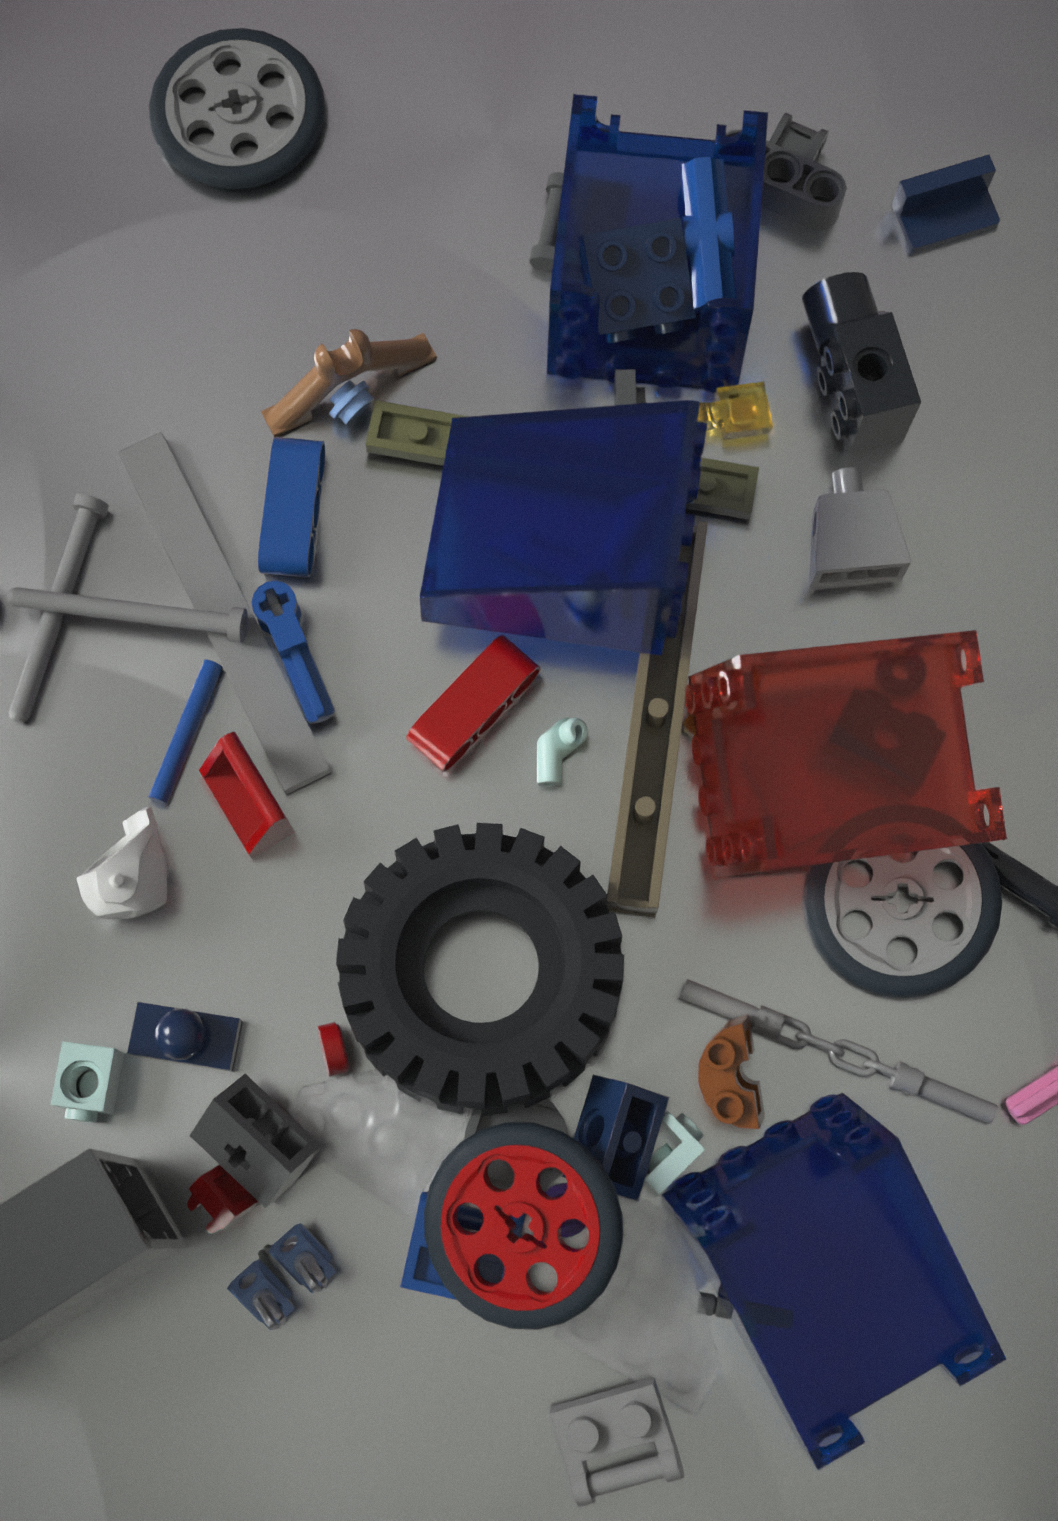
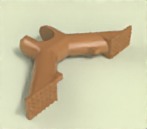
(342, 365)

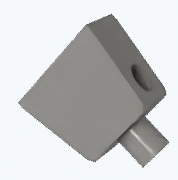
(856, 534)

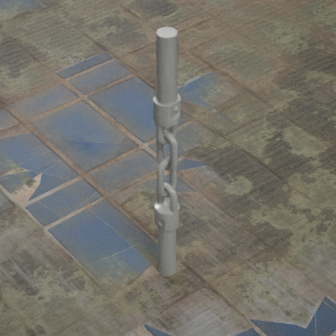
(903, 1077)

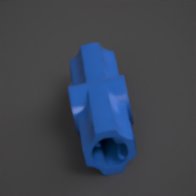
(708, 230)

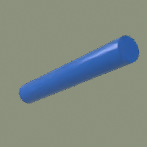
(185, 732)

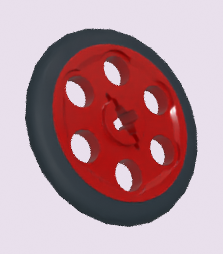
(588, 1198)

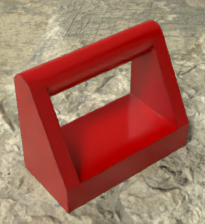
(244, 796)

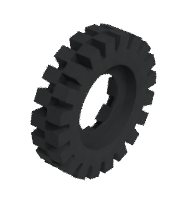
(498, 1060)

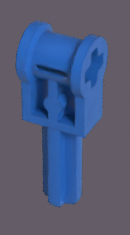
(293, 648)

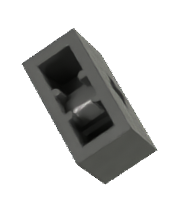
(255, 1140)

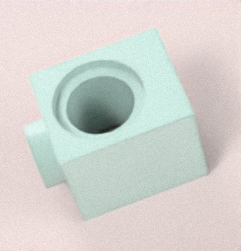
(75, 1060)

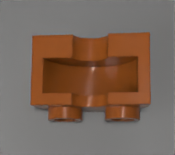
(722, 1081)

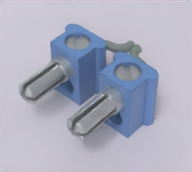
(264, 1293)

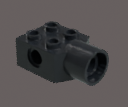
(861, 363)

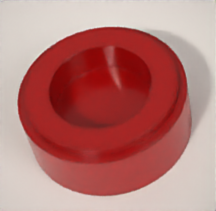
(333, 1049)

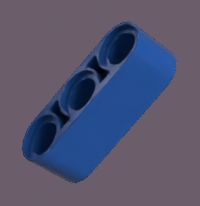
(291, 507)

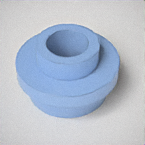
(350, 401)

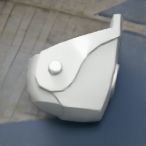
(130, 875)

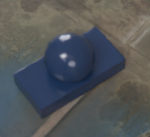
(184, 1036)

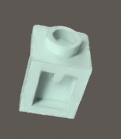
(670, 1163)

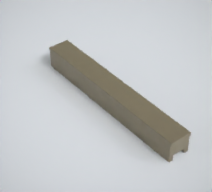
(653, 757)

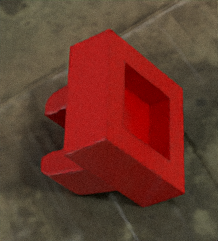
(221, 1198)

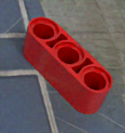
(473, 703)

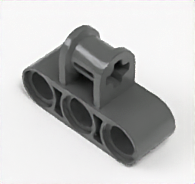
(794, 157)

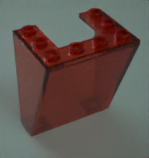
(838, 753)

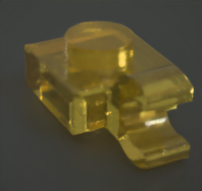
(738, 411)

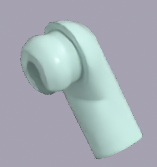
(555, 746)

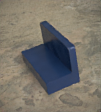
(946, 204)

